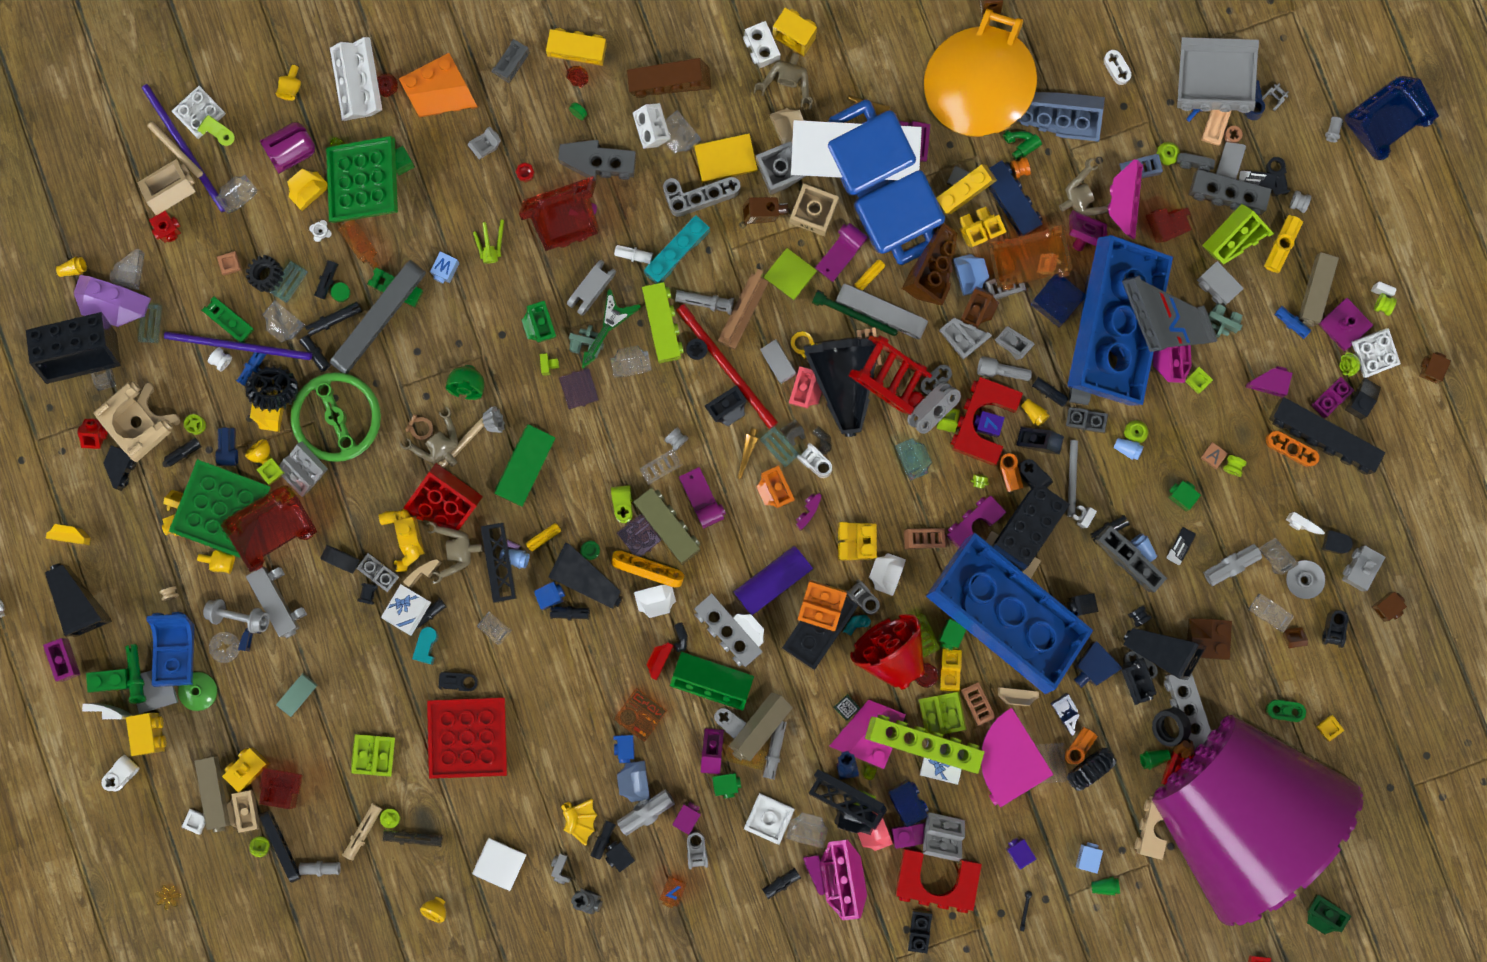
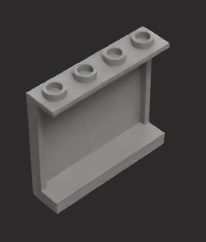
(1217, 74)

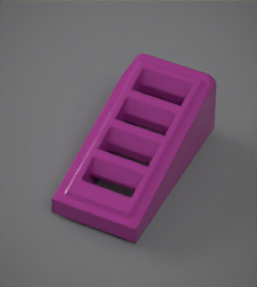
(813, 865)

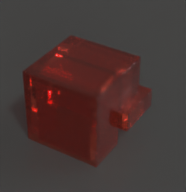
(1167, 224)
(280, 788)

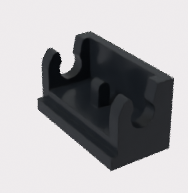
(1139, 681)

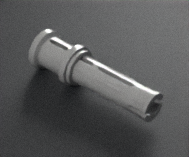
(714, 303)

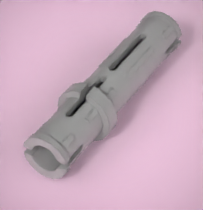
(772, 758)

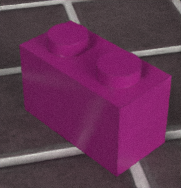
(61, 659)
(687, 817)

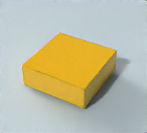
(1330, 728)

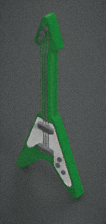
(612, 318)

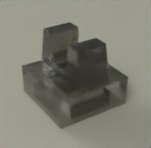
(791, 431)

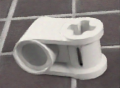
(815, 460)
(122, 772)

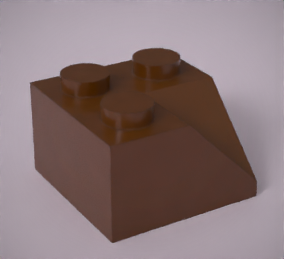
(1213, 634)

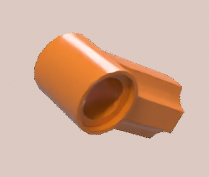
(1010, 475)
(1081, 744)

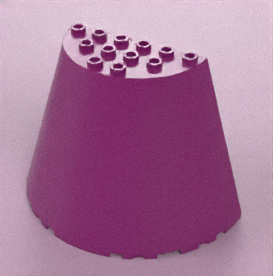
(1255, 819)

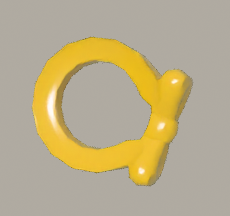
(794, 338)

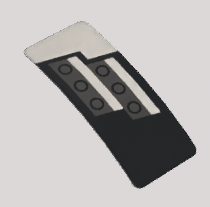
(1258, 178)
(1181, 546)

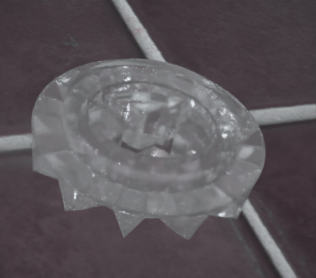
(231, 652)

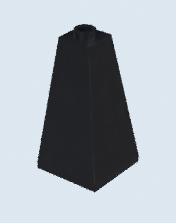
(580, 575)
(74, 603)
(1169, 653)

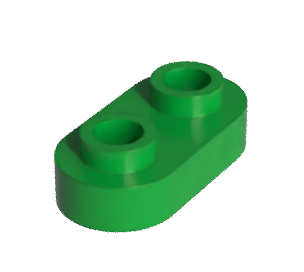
(1285, 710)

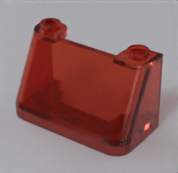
(267, 526)

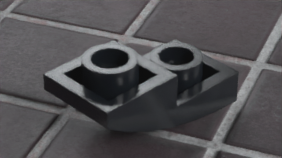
(920, 931)

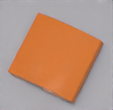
(822, 605)

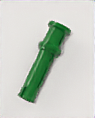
(135, 681)

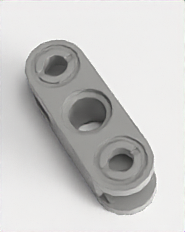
(591, 288)
(934, 407)

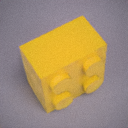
(794, 31)
(146, 734)

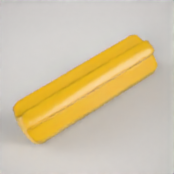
(869, 275)
(543, 537)

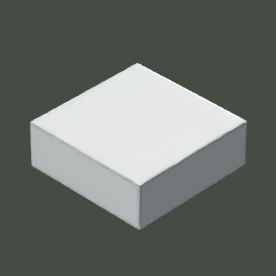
(1381, 287)
(194, 821)

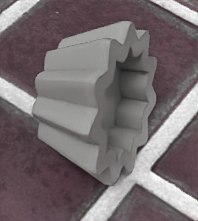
(493, 420)

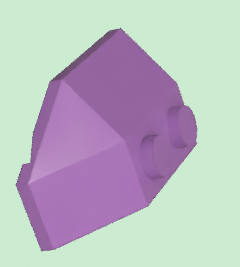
(115, 302)

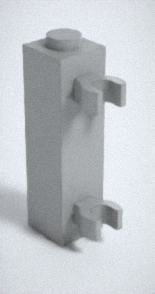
(273, 603)

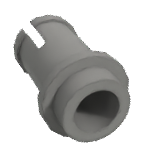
(1334, 129)

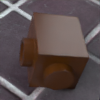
(1434, 367)
(1390, 606)

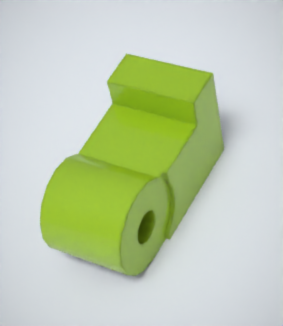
(222, 133)

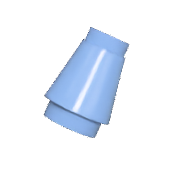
(1129, 448)
(1144, 545)
(518, 558)

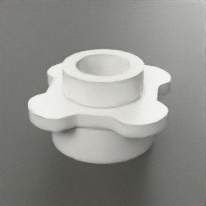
(314, 228)

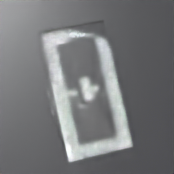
(494, 628)

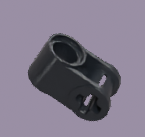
(1034, 474)
(1335, 630)

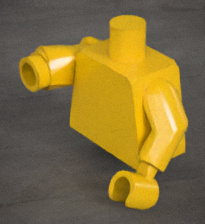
(407, 535)

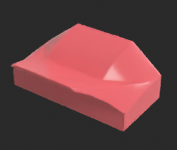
(805, 389)
(878, 839)

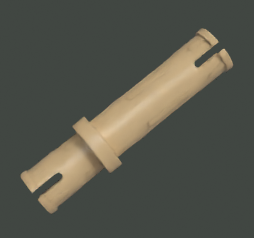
(362, 831)

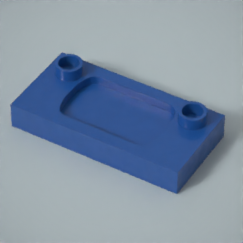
(1009, 613)

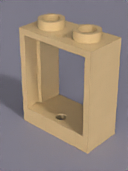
(173, 193)

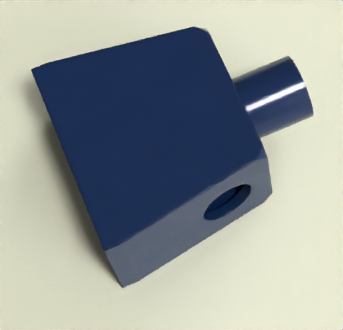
(1095, 666)

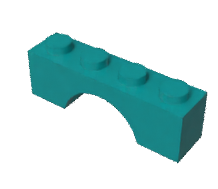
(679, 246)

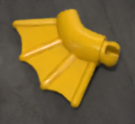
(579, 820)

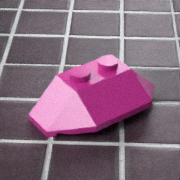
(1125, 198)
(1173, 363)
(843, 879)

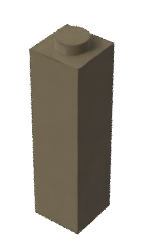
(1318, 289)
(760, 727)
(212, 794)

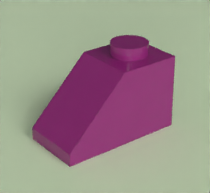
(1272, 382)
(712, 751)
(908, 836)

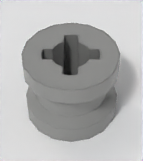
(1300, 201)
(676, 439)

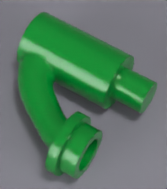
(1029, 145)

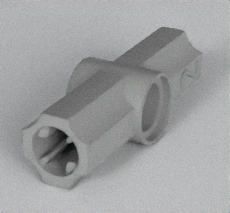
(1232, 565)
(645, 812)

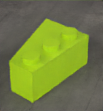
(1236, 234)

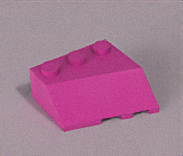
(853, 735)

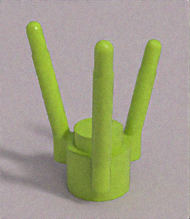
(489, 254)

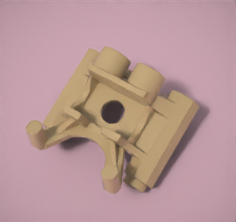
(118, 412)

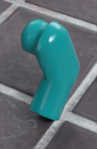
(856, 622)

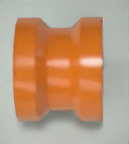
(1020, 168)

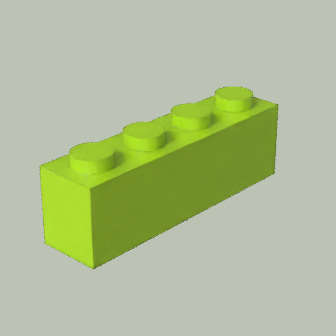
(661, 322)

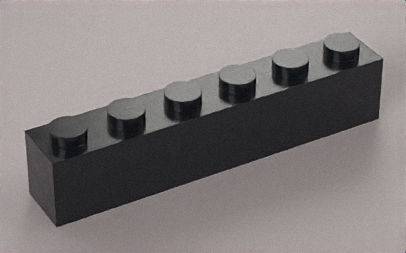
(1326, 436)

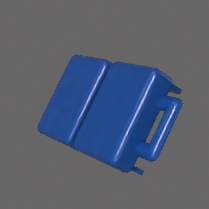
(887, 208)

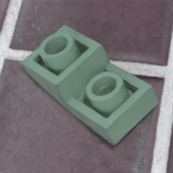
(296, 694)

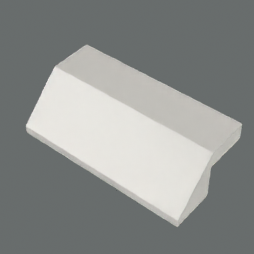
(356, 79)

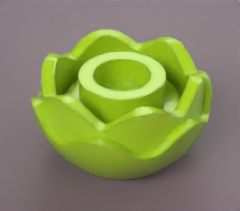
(1164, 157)
(1349, 364)
(1142, 430)

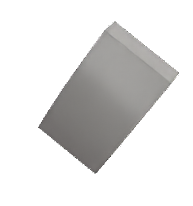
(778, 361)
(377, 572)

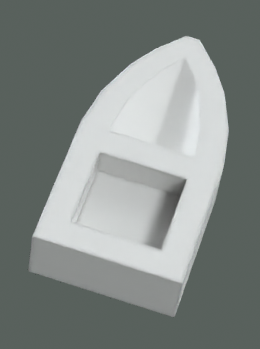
(1299, 522)

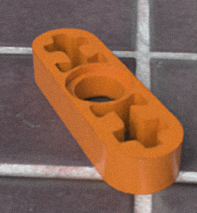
(1307, 450)

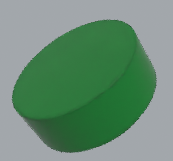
(578, 111)
(340, 292)
(590, 550)

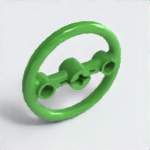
(317, 384)

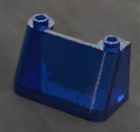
(1391, 114)

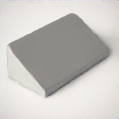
(1231, 160)

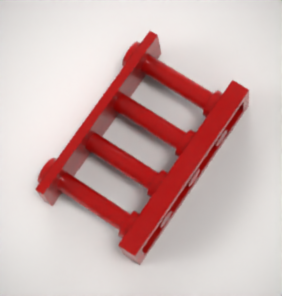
(876, 385)

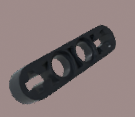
(280, 846)

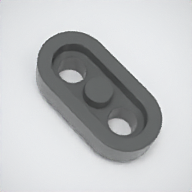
(1202, 163)

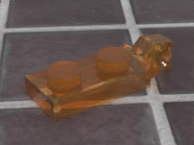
(359, 243)

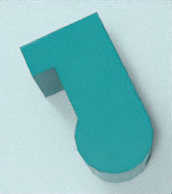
(424, 645)

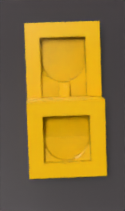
(950, 670)

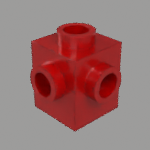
(165, 227)
(92, 434)

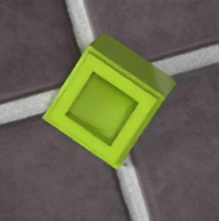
(949, 421)

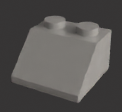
(776, 168)

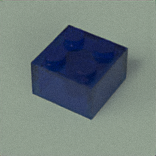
(1058, 300)
(907, 802)

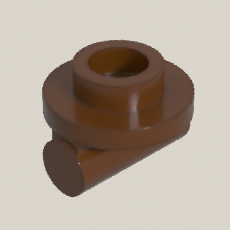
(1185, 748)

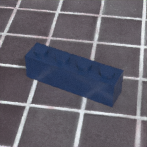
(1013, 202)

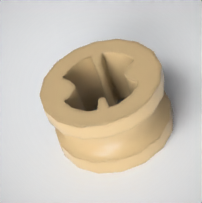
(169, 593)

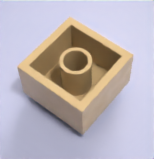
(814, 209)

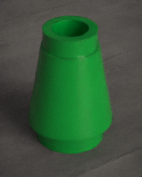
(1154, 758)
(1106, 886)

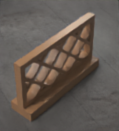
(743, 310)

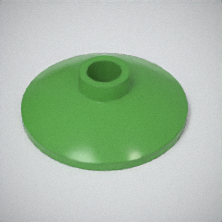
(206, 696)

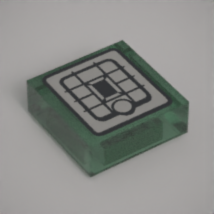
(846, 707)

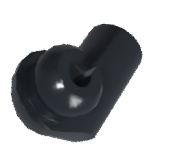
(683, 637)

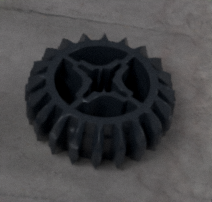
(271, 383)
(1091, 769)

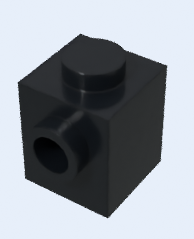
(619, 856)

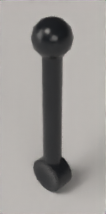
(1028, 894)

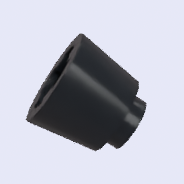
(696, 349)

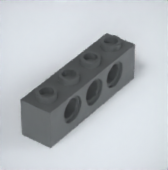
(1258, 194)

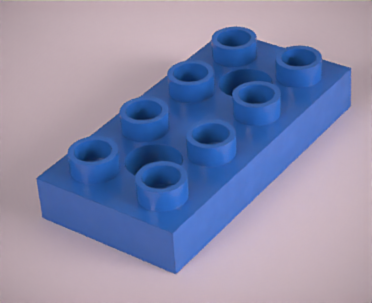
(1112, 325)

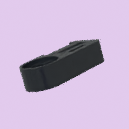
(1281, 182)
(456, 681)

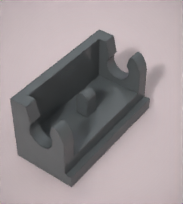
(511, 61)

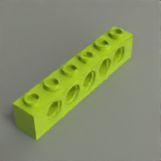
(877, 733)

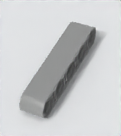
(882, 311)

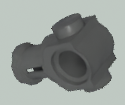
(586, 901)

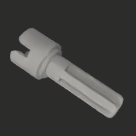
(990, 367)

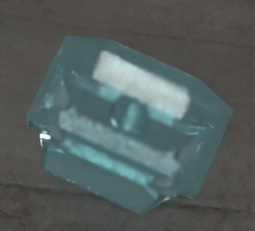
(913, 458)

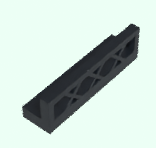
(492, 565)
(848, 792)

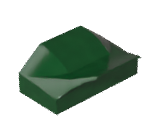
(1326, 916)

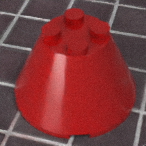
(892, 651)

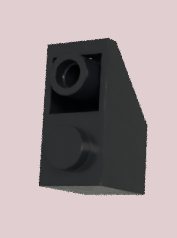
(118, 467)
(1083, 604)

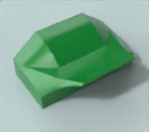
(538, 323)

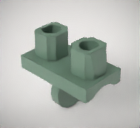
(1231, 324)
(577, 341)

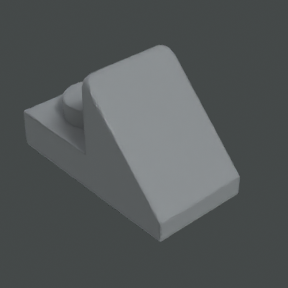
(1014, 343)

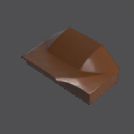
(979, 308)

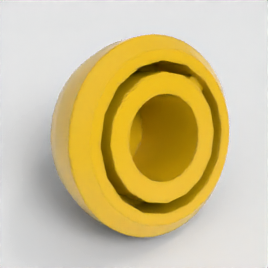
(259, 452)
(434, 910)

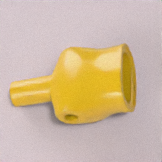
(288, 85)
(218, 561)

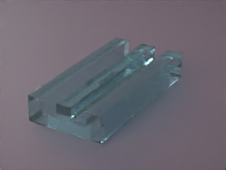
(286, 272)
(141, 339)
(785, 442)

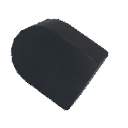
(1337, 542)

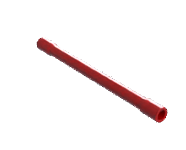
(690, 320)

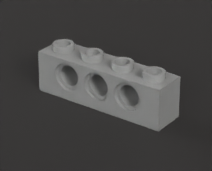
(702, 613)
(1193, 699)

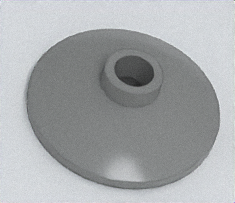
(1314, 576)

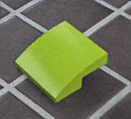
(790, 274)
(943, 713)
(372, 755)

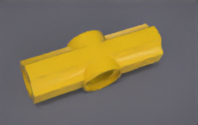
(1278, 253)

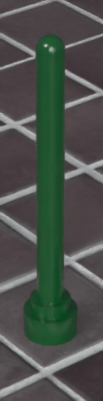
(820, 299)

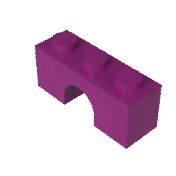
(987, 510)

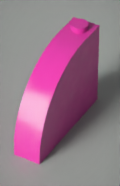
(1011, 760)

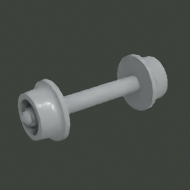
(257, 620)

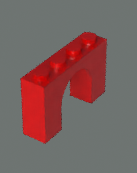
(967, 440)
(960, 896)

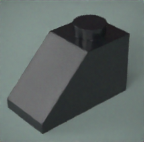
(1363, 399)
(1040, 440)

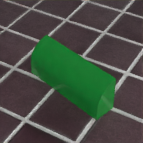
(524, 465)
(711, 681)

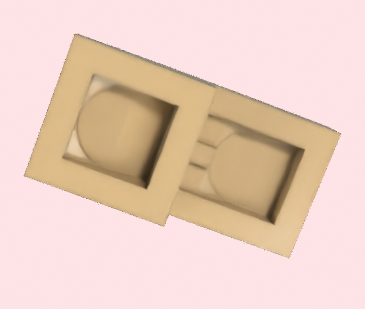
(426, 569)

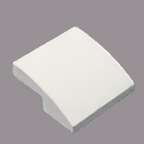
(108, 711)
(499, 864)

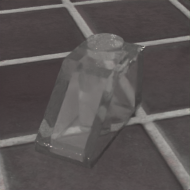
(128, 270)

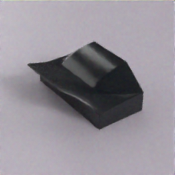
(727, 407)
(849, 824)

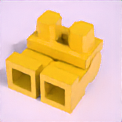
(982, 230)
(859, 541)

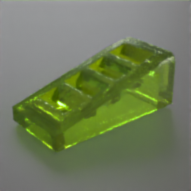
(935, 647)

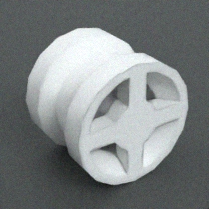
(219, 359)

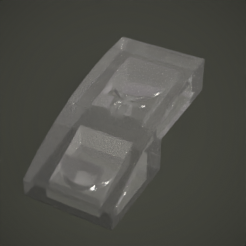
(1271, 612)

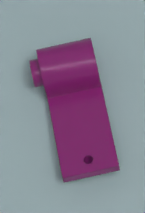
(841, 252)
(701, 498)

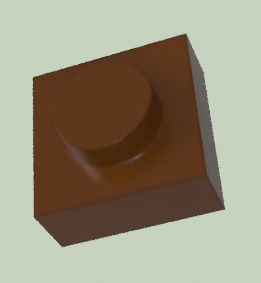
(1295, 637)

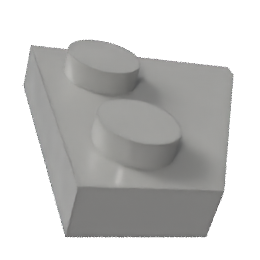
(963, 337)

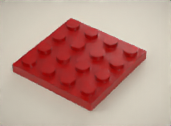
(467, 738)

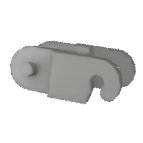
(1280, 100)

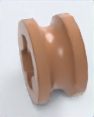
(1239, 134)

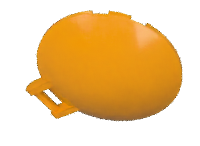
(981, 78)

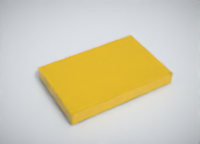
(725, 158)

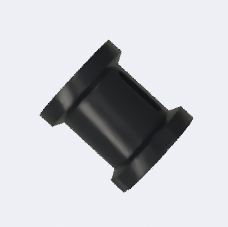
(367, 593)

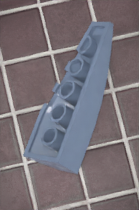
(1066, 115)

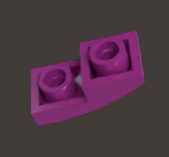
(1332, 397)
(811, 506)

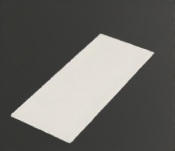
(814, 158)

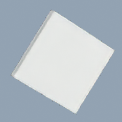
(769, 818)

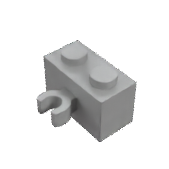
(1363, 568)

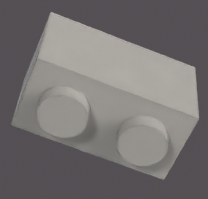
(1219, 284)

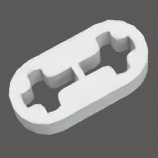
(1113, 69)

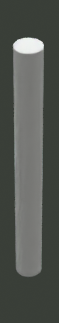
(1072, 477)

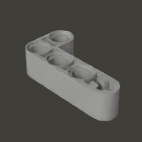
(702, 192)

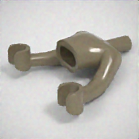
(788, 76)
(1081, 196)
(439, 445)
(457, 550)

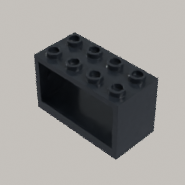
(73, 348)
(1030, 526)
(810, 642)

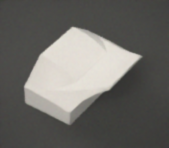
(887, 573)
(655, 600)
(751, 627)

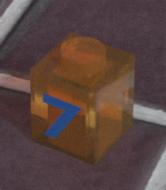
(672, 892)

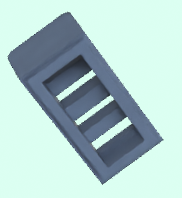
(1148, 159)

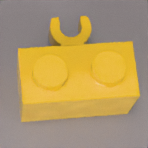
(245, 769)

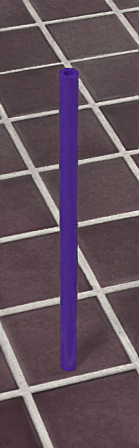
(181, 143)
(238, 345)

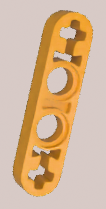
(667, 575)

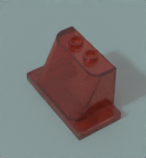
(563, 214)

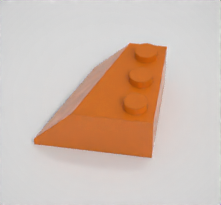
(437, 88)

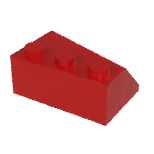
(443, 499)

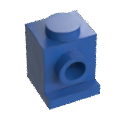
(624, 748)

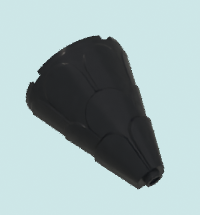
(831, 365)

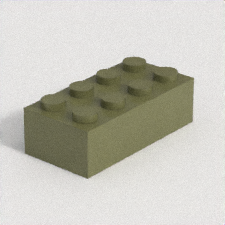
(667, 526)

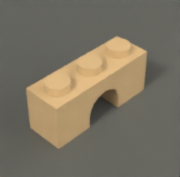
(1148, 843)

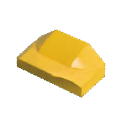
(306, 188)
(266, 420)
(68, 534)

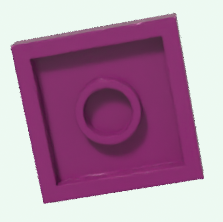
(1085, 230)
(1345, 324)

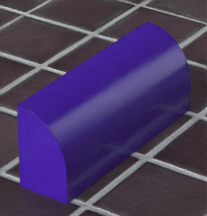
(773, 580)

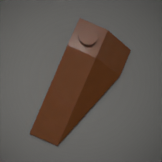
(931, 272)

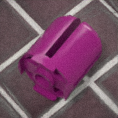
(288, 146)

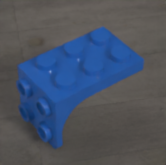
(172, 649)

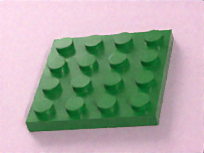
(362, 179)
(209, 500)

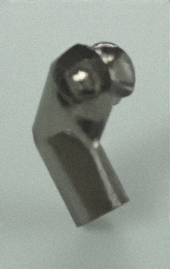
(825, 440)

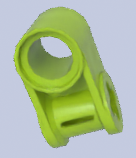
(622, 500)

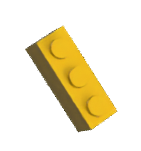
(576, 46)
(966, 189)

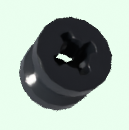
(1140, 615)

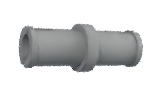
(319, 868)

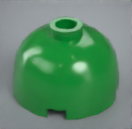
(466, 381)

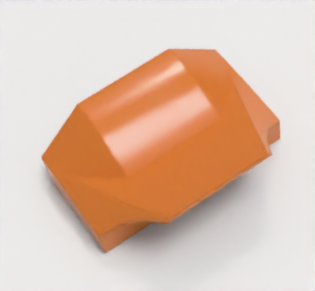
(774, 488)

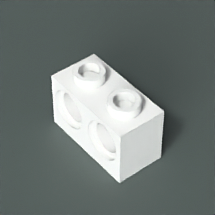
(766, 43)
(651, 125)

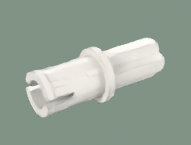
(633, 254)

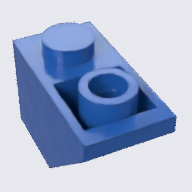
(549, 595)

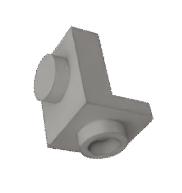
(485, 143)
(558, 864)

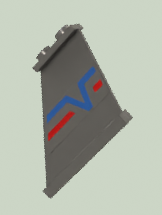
(1167, 319)

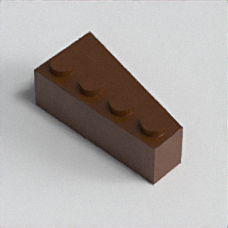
(669, 78)

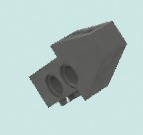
(580, 155)
(1130, 559)

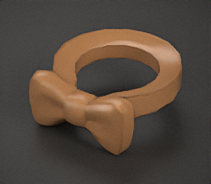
(415, 418)

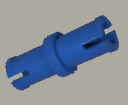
(1292, 322)
(251, 366)

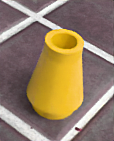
(74, 266)
(1035, 412)

